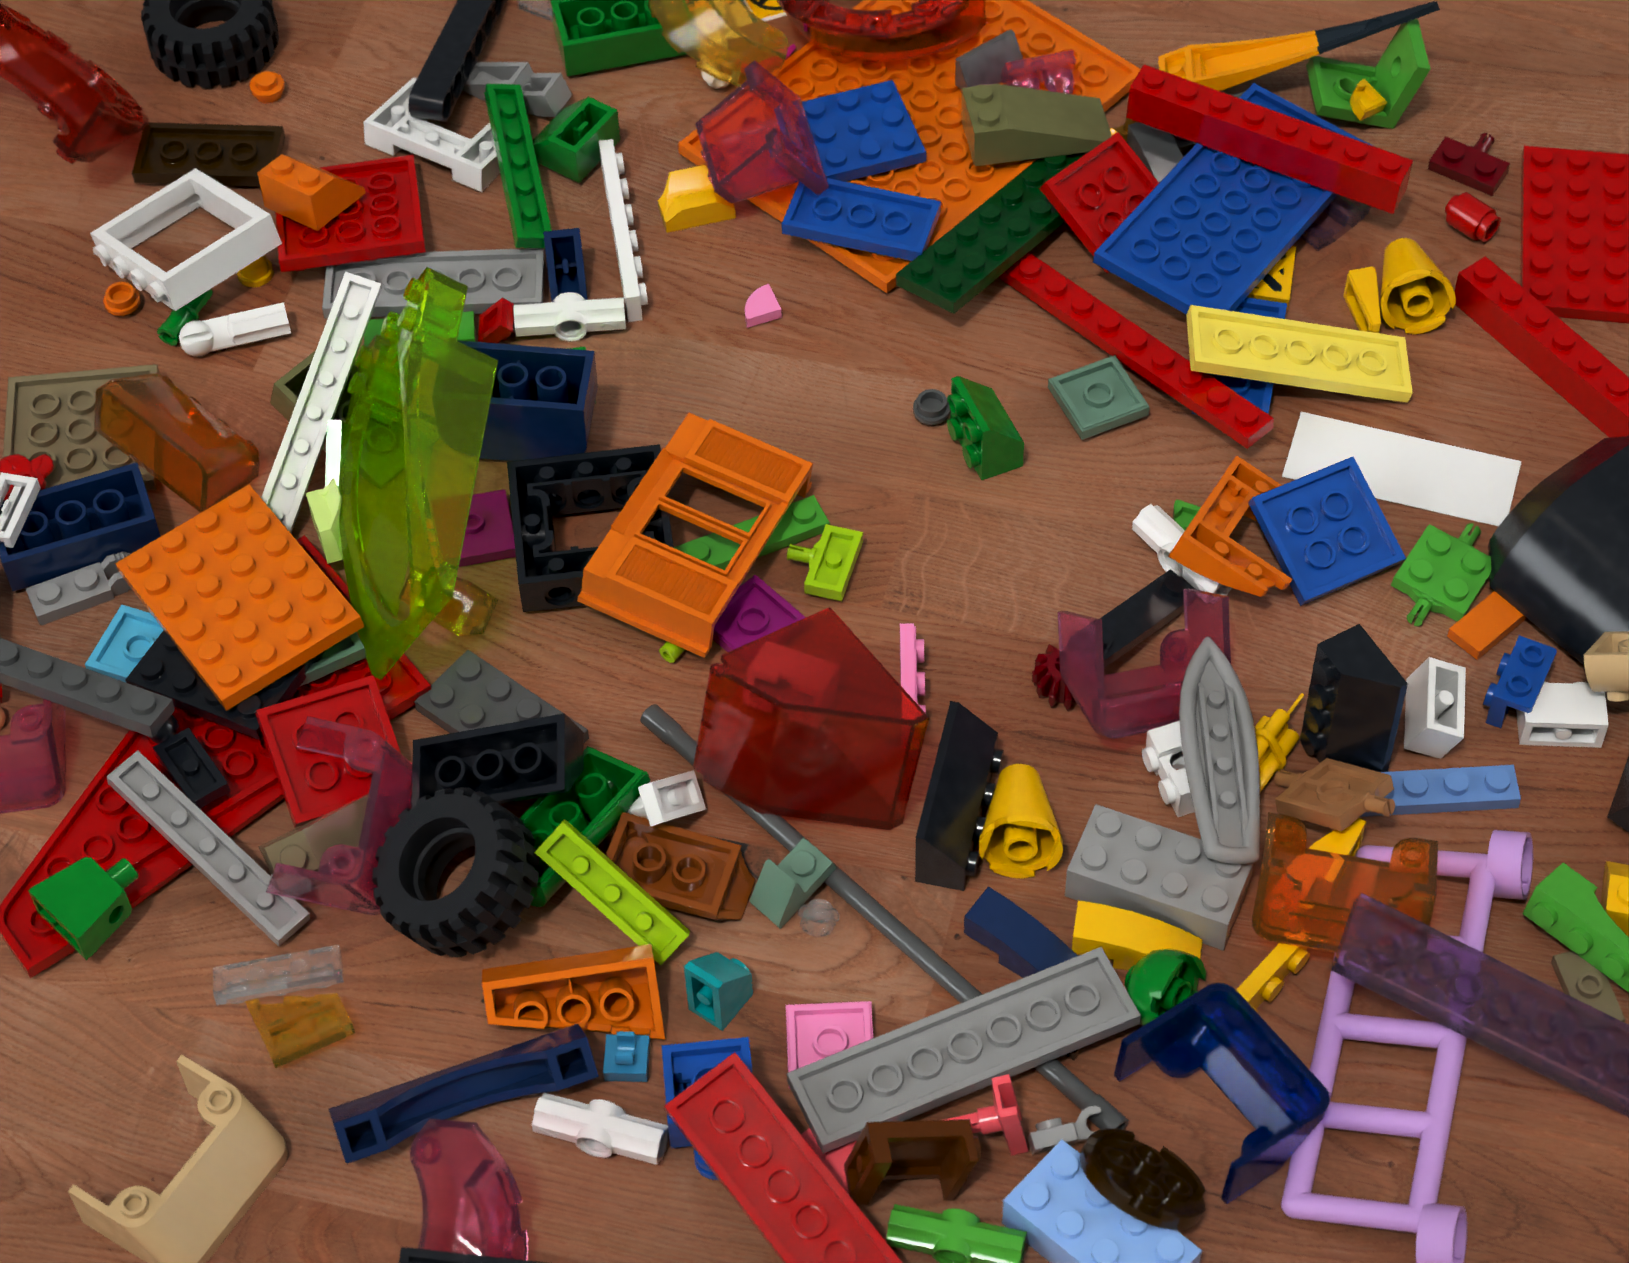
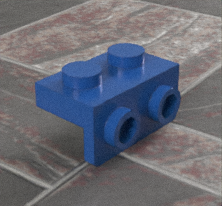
(1520, 679)

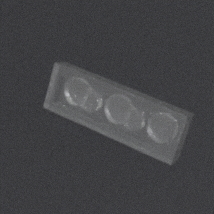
(277, 975)

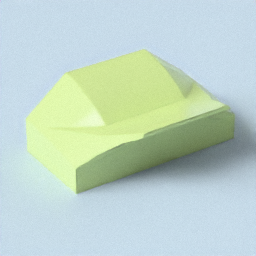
(325, 513)

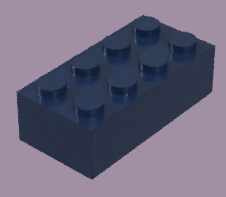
(80, 526)

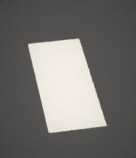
(1408, 468)

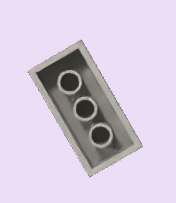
(1157, 875)

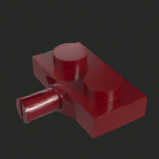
(1470, 164)

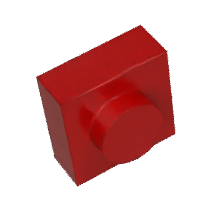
(496, 322)

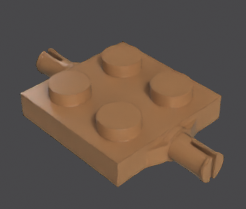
(1334, 794)

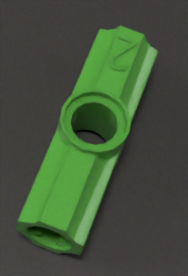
(954, 1236)

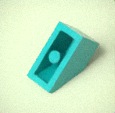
(717, 988)

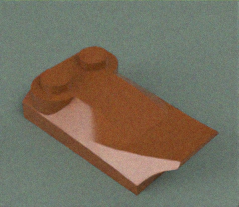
(683, 868)

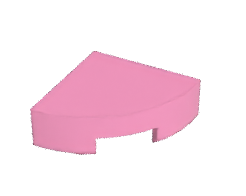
(762, 307)

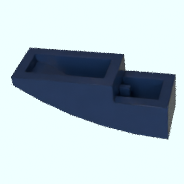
(1014, 934)

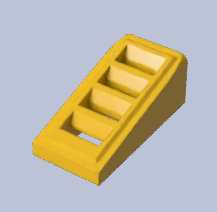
(1363, 298)

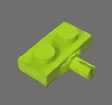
(829, 561)

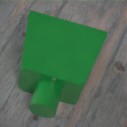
(85, 902)

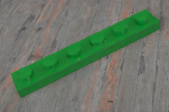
(517, 164)

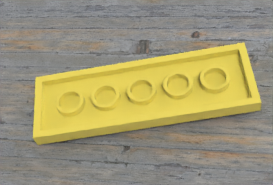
(1298, 354)

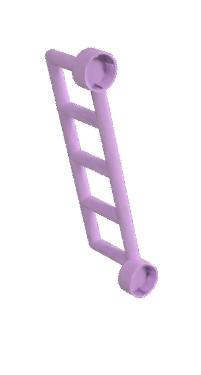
(1439, 1227)

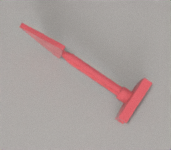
(1001, 1116)

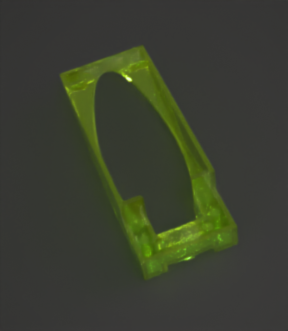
(410, 464)

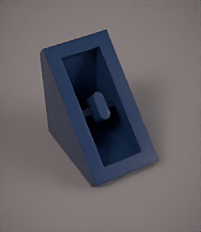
(565, 262)

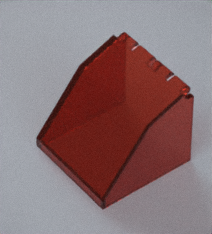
(811, 727)

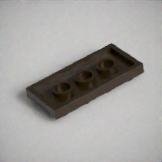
(219, 150)

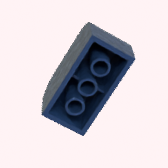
(538, 401)

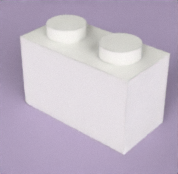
(1435, 708)
(1565, 717)

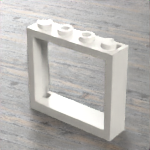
(251, 239)

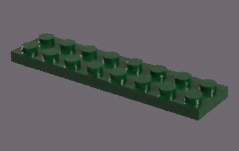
(987, 239)

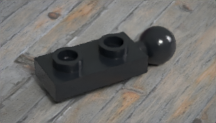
(188, 764)

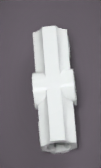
(569, 316)
(1162, 535)
(600, 1128)

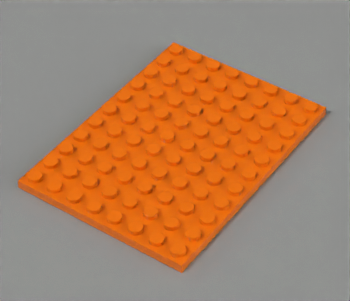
(936, 112)

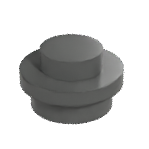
(931, 407)

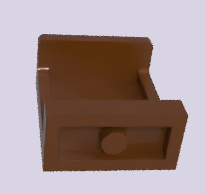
(911, 1152)

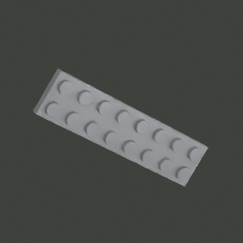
(963, 1048)

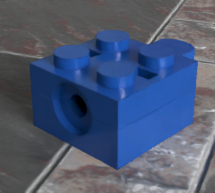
(688, 1063)

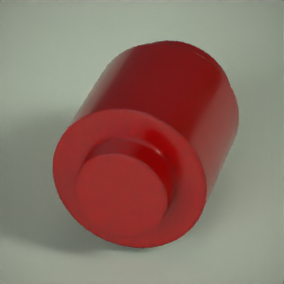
(1472, 217)

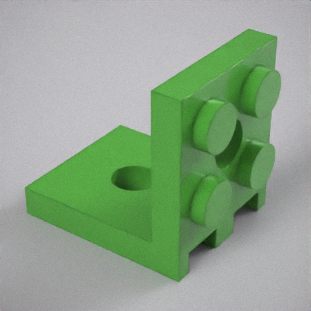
(1394, 78)

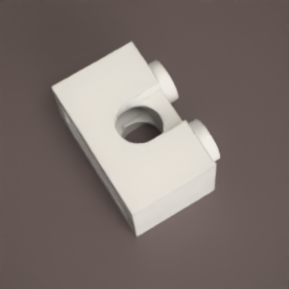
(1163, 756)

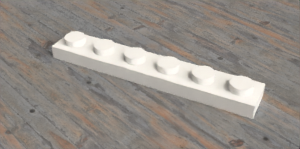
(624, 239)

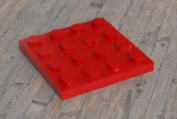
(374, 227)

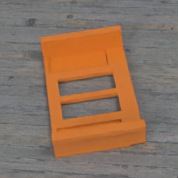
(664, 587)

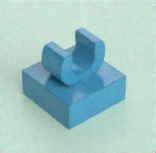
(626, 1057)

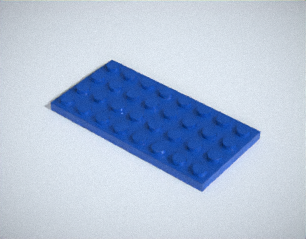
(1215, 223)

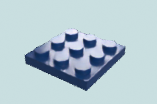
(863, 132)
(1327, 530)

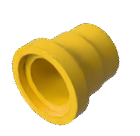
(256, 273)

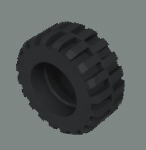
(214, 53)
(489, 895)

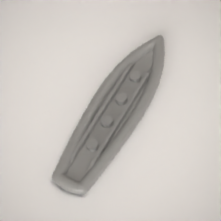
(1220, 757)

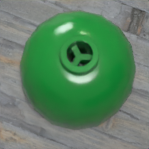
(1163, 981)

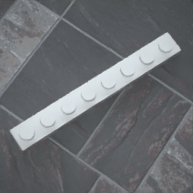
(320, 397)

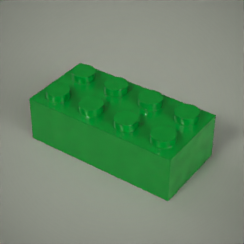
(607, 34)

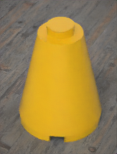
(1413, 289)
(1020, 825)

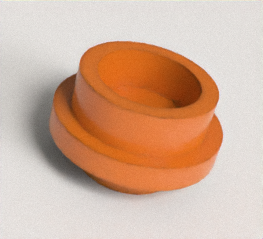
(267, 86)
(121, 299)

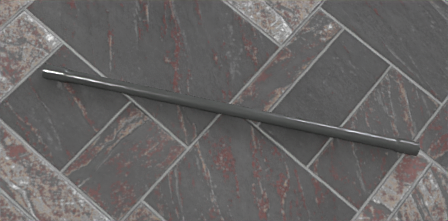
(1056, 1073)

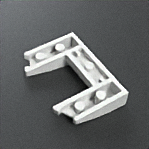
(392, 128)

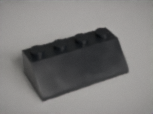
(1353, 702)
(502, 760)
(956, 800)

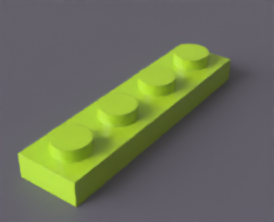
(612, 891)

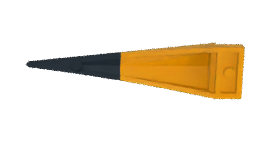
(1236, 62)

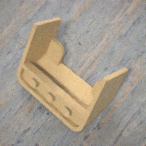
(208, 1191)

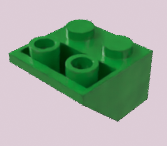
(573, 138)
(983, 429)

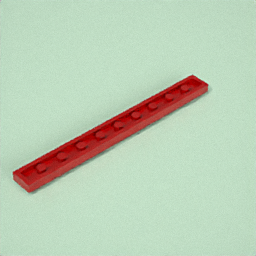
(1139, 350)

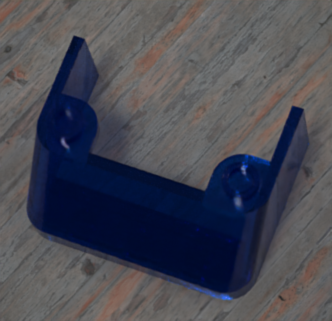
(1247, 1063)

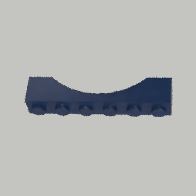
(527, 1068)

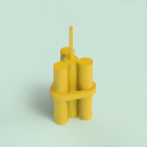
(1274, 742)

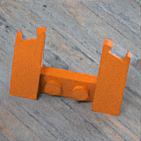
(1206, 541)

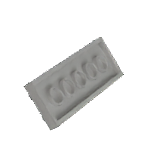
(487, 273)

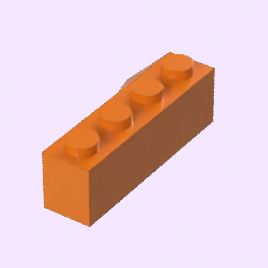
(595, 990)

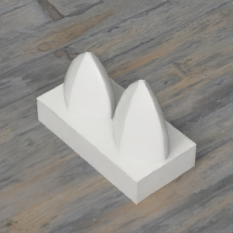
(668, 799)

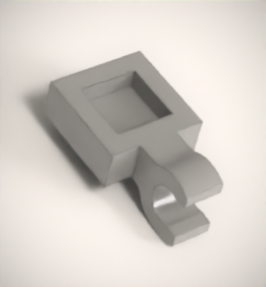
(1052, 1131)

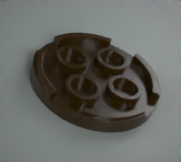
(1142, 1180)

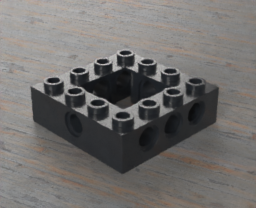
(570, 486)

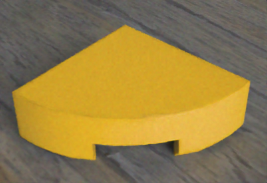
(1366, 100)

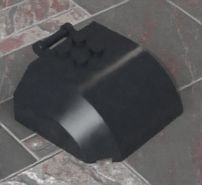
(1567, 549)

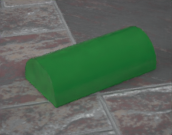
(591, 806)

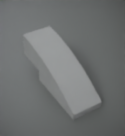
(542, 92)

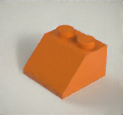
(305, 191)

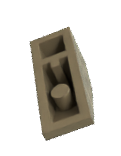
(307, 843)

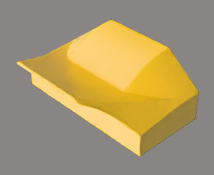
(691, 200)

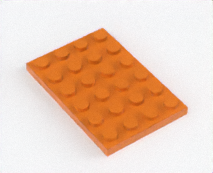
(239, 596)

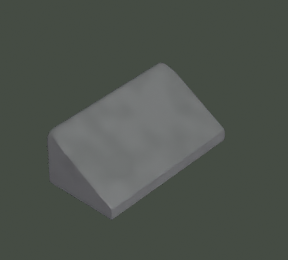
(987, 61)

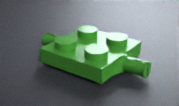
(1443, 574)

